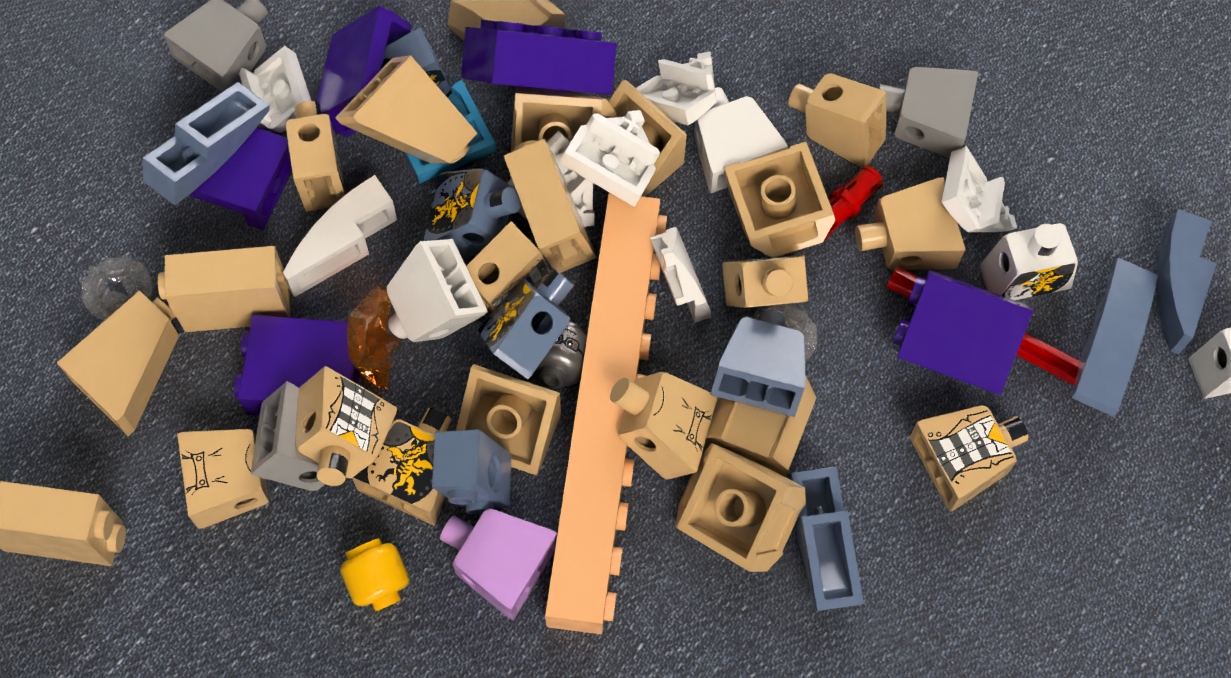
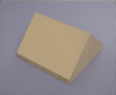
(658, 128)
(512, 414)

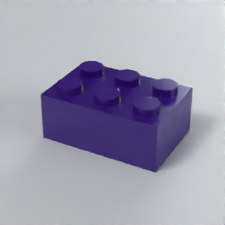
(538, 57)

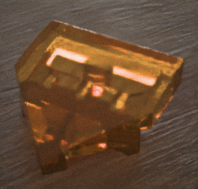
(367, 338)

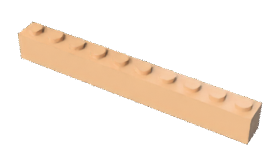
(597, 455)

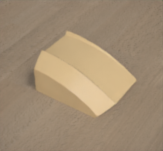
(530, 12)
(543, 112)
(780, 201)
(760, 433)
(740, 508)

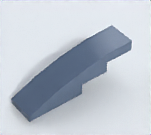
(1115, 337)

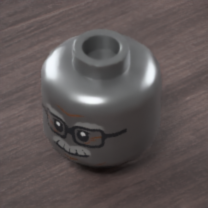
(564, 359)

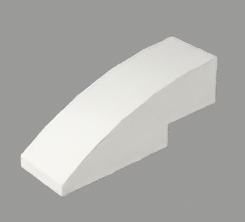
(340, 236)

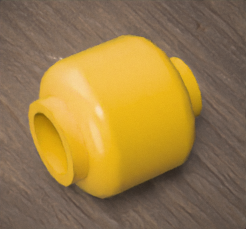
(374, 574)

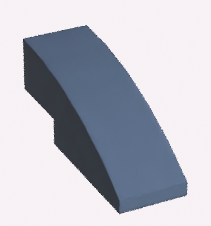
(203, 142)
(1182, 277)
(827, 541)

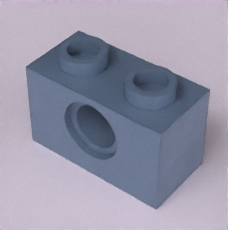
(471, 470)

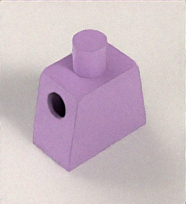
(500, 556)

